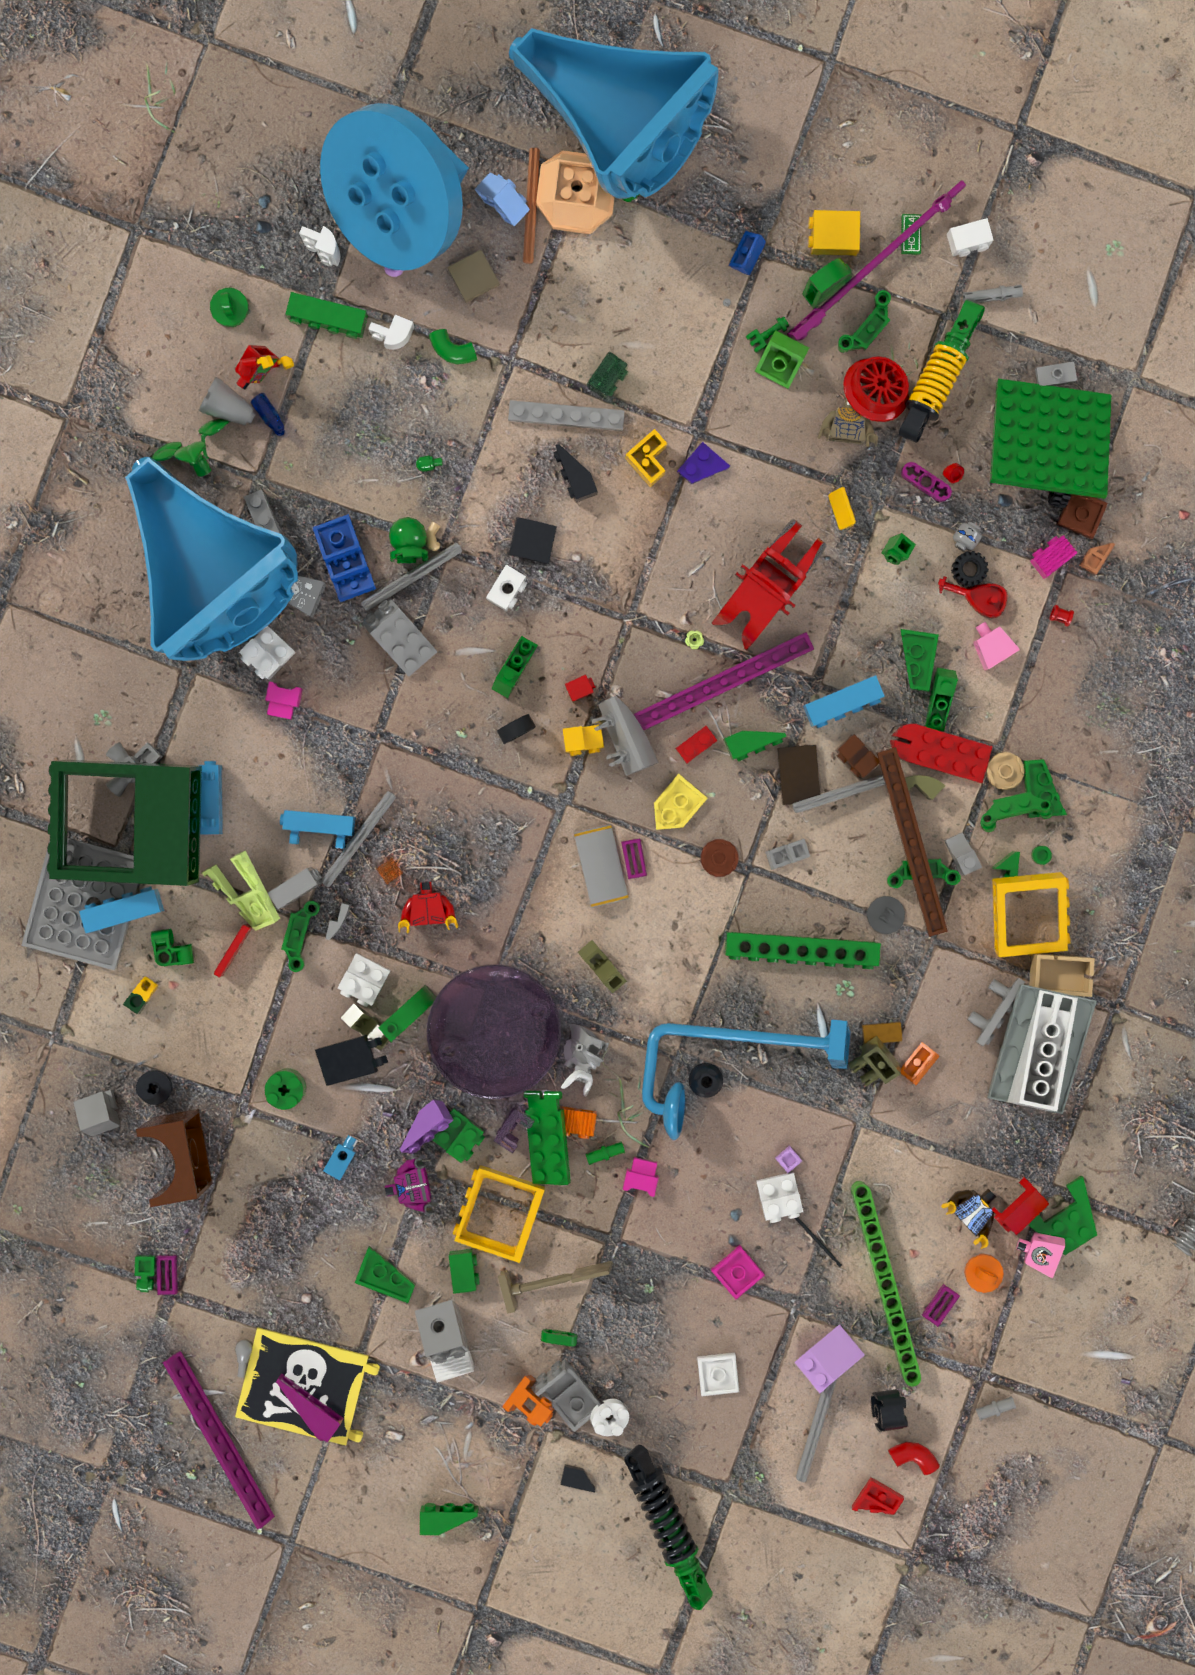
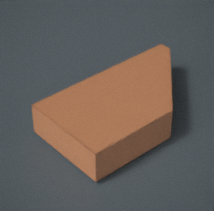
(1096, 557)

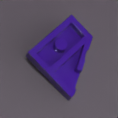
(702, 464)

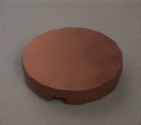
(719, 858)

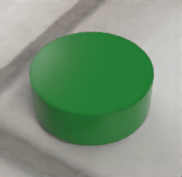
(1041, 855)

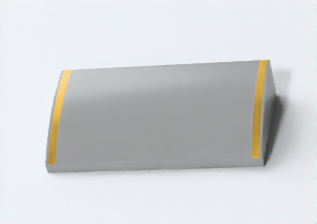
(601, 866)

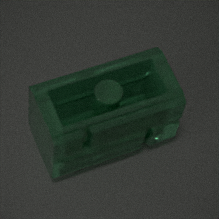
(607, 376)

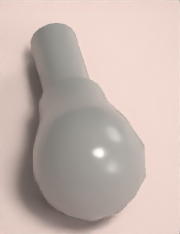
(243, 1351)

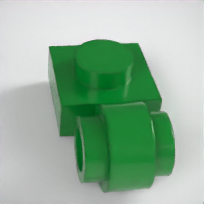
(145, 1267)

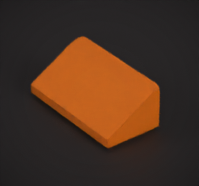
(919, 1063)

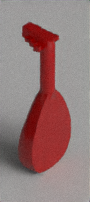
(985, 599)

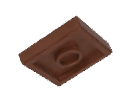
(1082, 515)

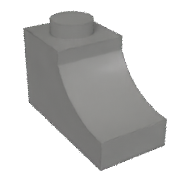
(962, 854)

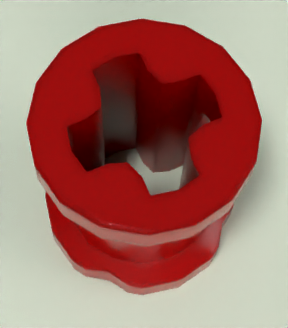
(1061, 615)

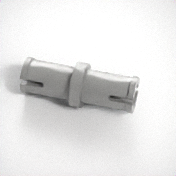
(995, 1408)

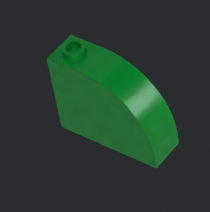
(826, 282)
(407, 1013)

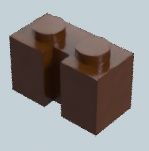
(857, 756)

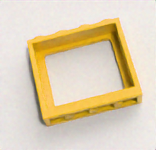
(1024, 883)
(486, 1244)

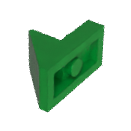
(1010, 864)

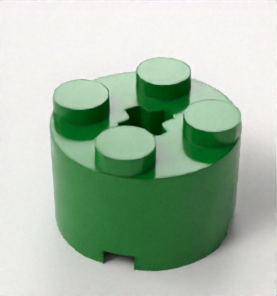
(275, 1094)

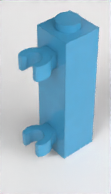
(211, 799)
(319, 823)

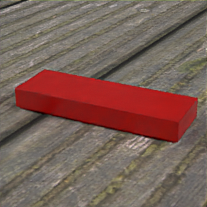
(232, 950)

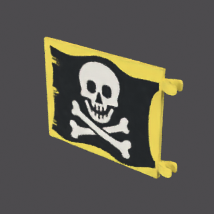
(320, 1369)

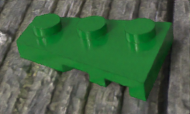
(919, 657)
(1040, 784)

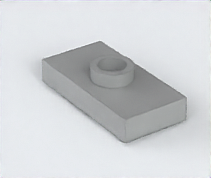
(1056, 374)

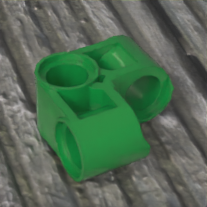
(164, 942)

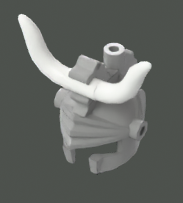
(583, 1052)

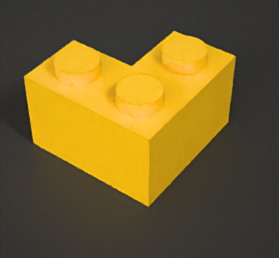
(643, 456)
(582, 739)

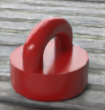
(953, 472)

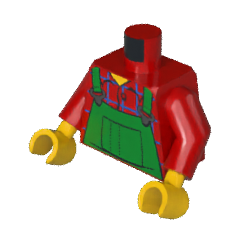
(257, 363)

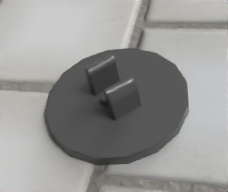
(886, 914)

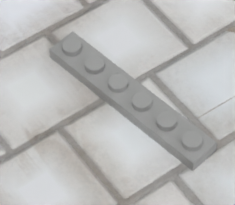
(566, 415)

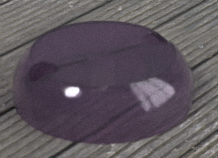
(494, 1030)

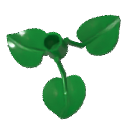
(192, 452)

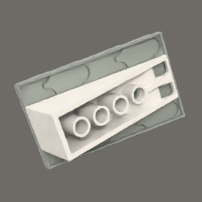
(1041, 1049)

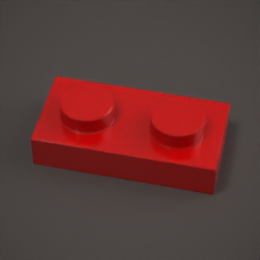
(696, 744)

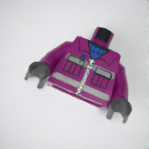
(412, 1186)

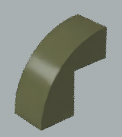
(926, 785)
(602, 966)
(364, 1023)

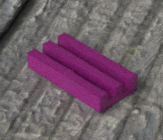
(637, 874)
(167, 1291)
(934, 1301)

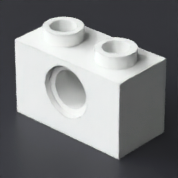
(510, 577)

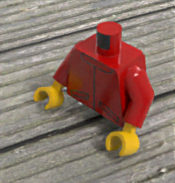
(427, 909)

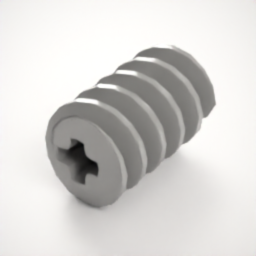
(1188, 1238)

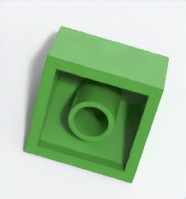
(781, 359)

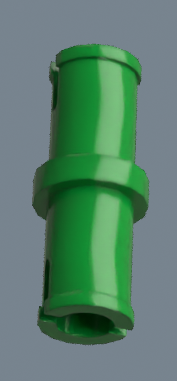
(605, 1153)

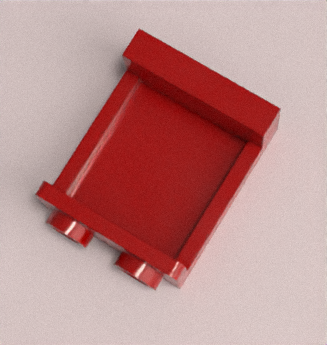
(1022, 1210)

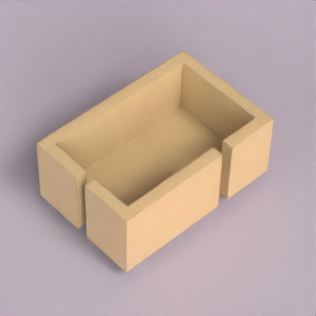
(1062, 973)

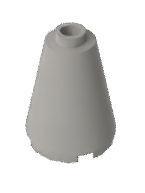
(226, 404)

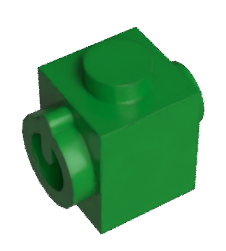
(898, 549)

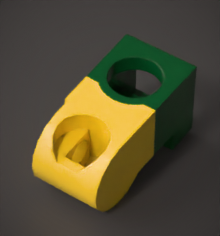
(141, 995)

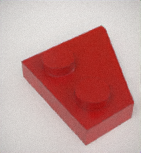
(878, 1498)

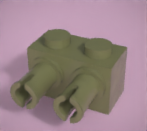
(880, 1060)

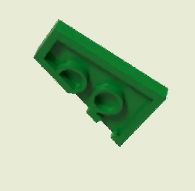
(383, 1277)

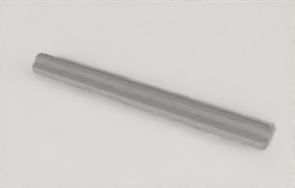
(411, 576)
(838, 794)
(358, 839)
(814, 1433)

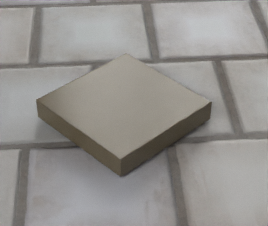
(473, 276)

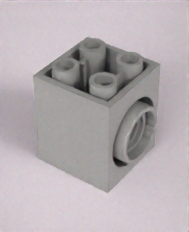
(449, 1342)

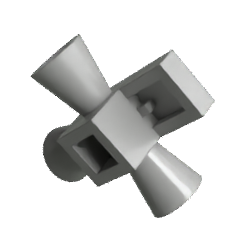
(117, 753)

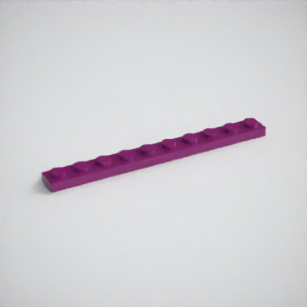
(724, 681)
(218, 1439)

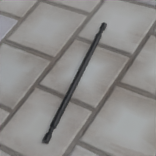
(818, 1241)

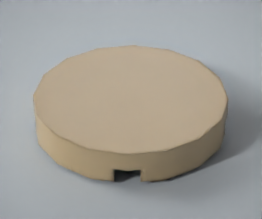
(1005, 771)

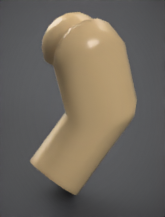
(431, 542)

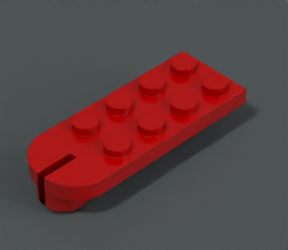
(942, 752)

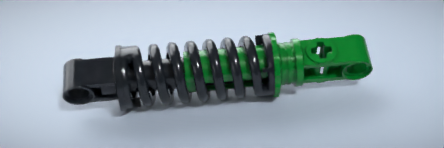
(669, 1525)

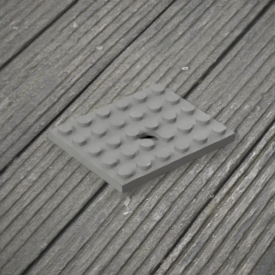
(55, 915)

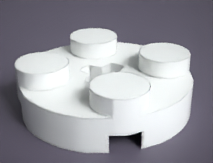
(616, 1424)

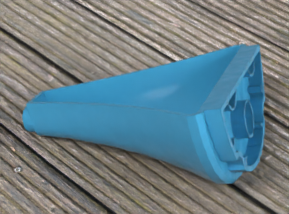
(625, 105)
(206, 569)

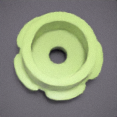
(699, 639)

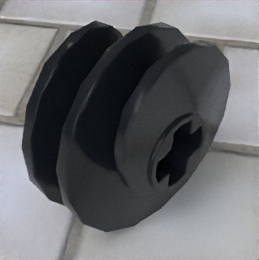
(149, 1079)

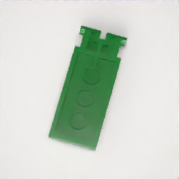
(547, 1138)

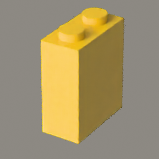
(834, 232)

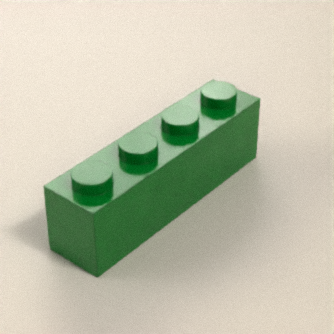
(326, 315)

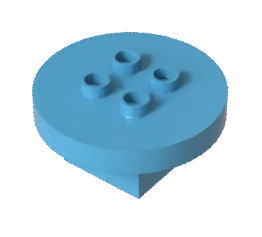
(392, 186)

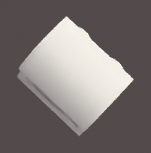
(322, 243)

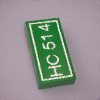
(912, 245)

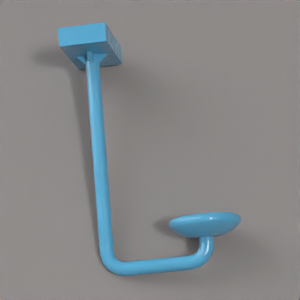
(835, 1044)

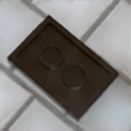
(798, 773)

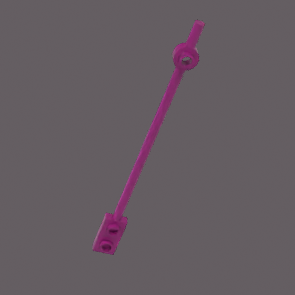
(815, 317)

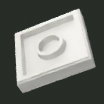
(718, 1374)

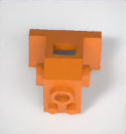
(541, 1412)

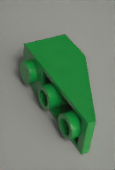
(514, 667)
(941, 698)
(747, 741)
(442, 1518)

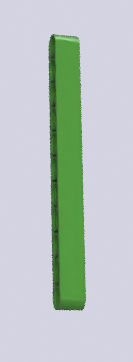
(890, 1291)

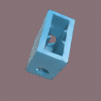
(337, 1167)

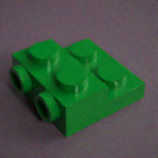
(460, 1136)

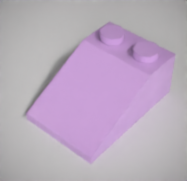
(829, 1358)

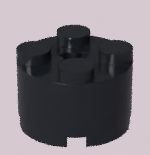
(888, 1410)

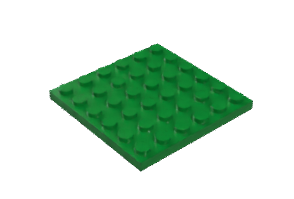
(1051, 438)

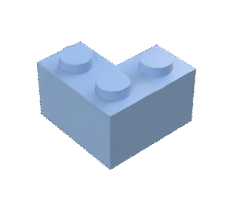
(503, 197)

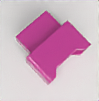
(282, 700)
(641, 1176)

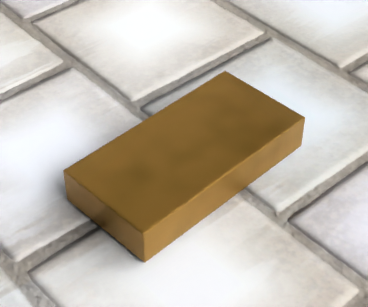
(884, 1031)

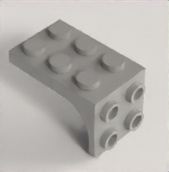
(399, 637)
(567, 1394)

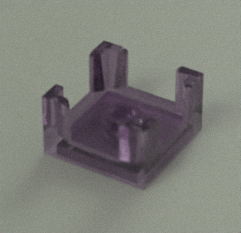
(503, 1136)

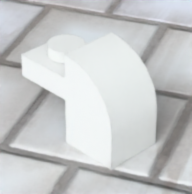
(396, 335)

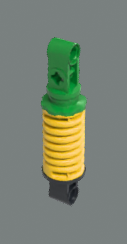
(940, 373)

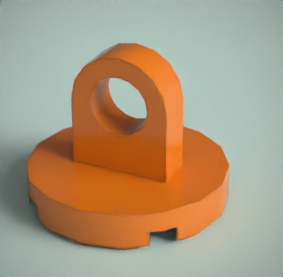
(983, 1273)

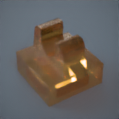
(389, 871)

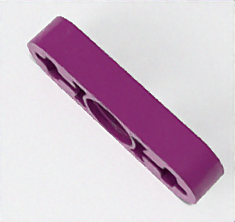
(917, 469)

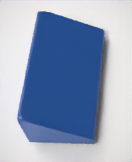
(747, 252)

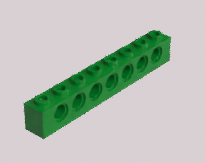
(870, 949)

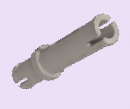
(1001, 293)

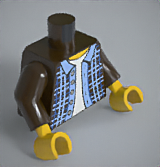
(973, 1212)

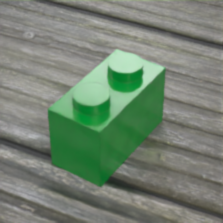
(463, 1271)

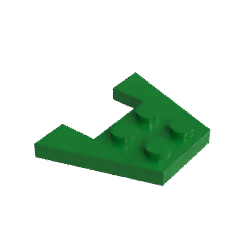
(1072, 1223)

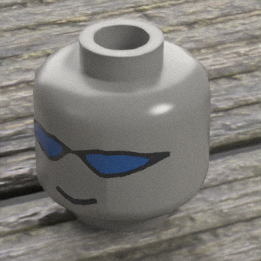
(967, 536)

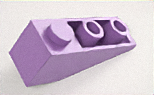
(428, 1122)

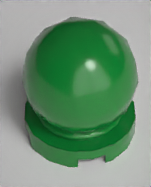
(408, 539)

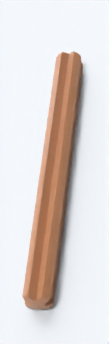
(530, 219)

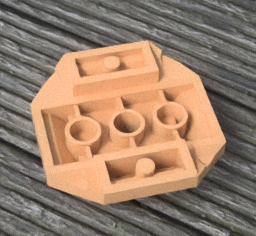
(570, 209)

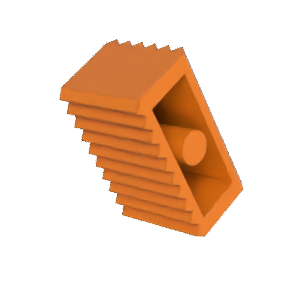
(579, 1121)

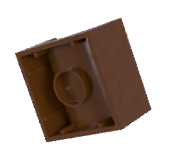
(185, 1139)

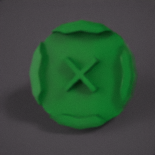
(229, 307)

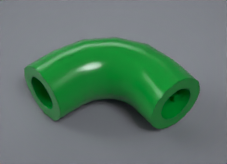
(449, 351)

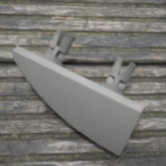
(628, 737)

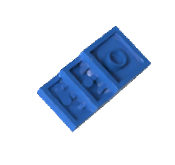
(344, 558)

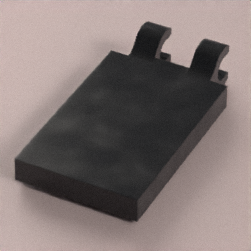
(349, 1059)

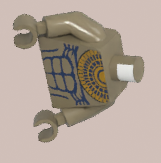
(848, 427)

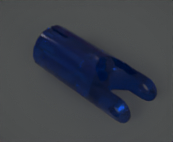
(268, 413)

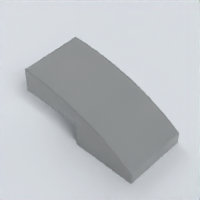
(787, 854)
(334, 925)

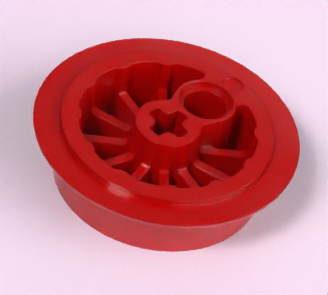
(877, 386)

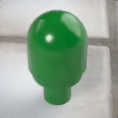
(428, 463)

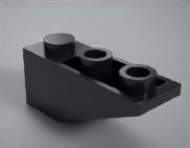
(578, 477)

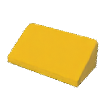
(842, 508)

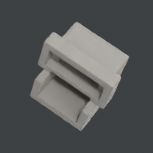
(97, 1113)

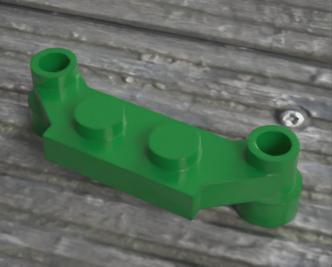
(871, 326)
(1015, 806)
(937, 869)
(296, 934)

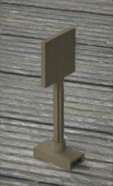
(511, 1290)

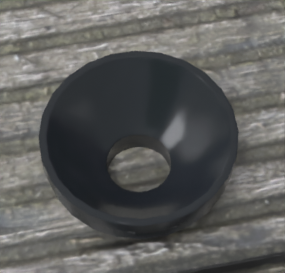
(701, 1071)

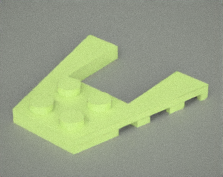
(254, 904)

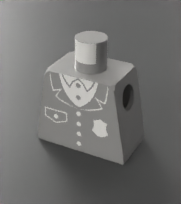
(307, 595)

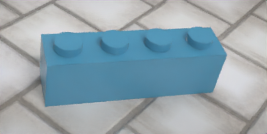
(843, 701)
(121, 910)

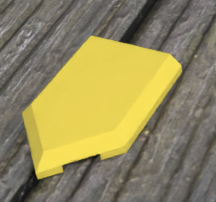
(677, 804)

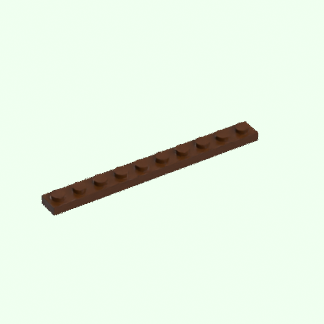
(912, 841)

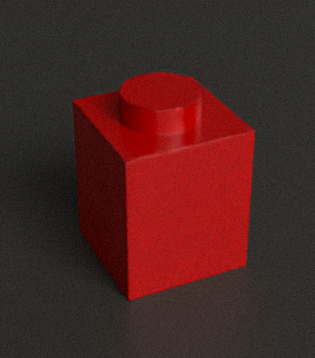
(580, 688)

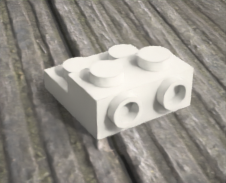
(266, 653)
(363, 980)
(779, 1197)

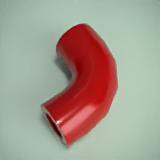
(915, 1453)

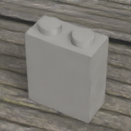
(295, 887)

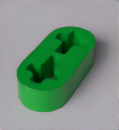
(559, 1337)

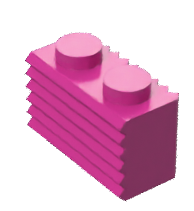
(1053, 556)

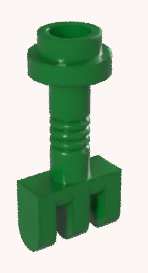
(781, 324)

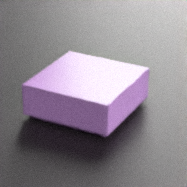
(788, 1159)

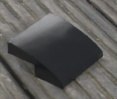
(532, 540)

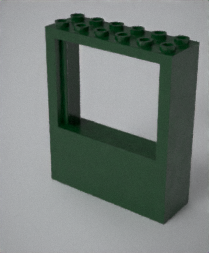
(163, 822)

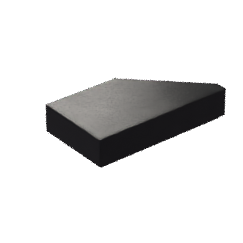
(576, 1478)

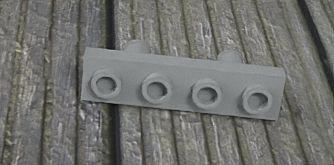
(996, 1020)

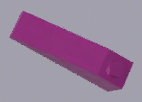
(316, 1415)

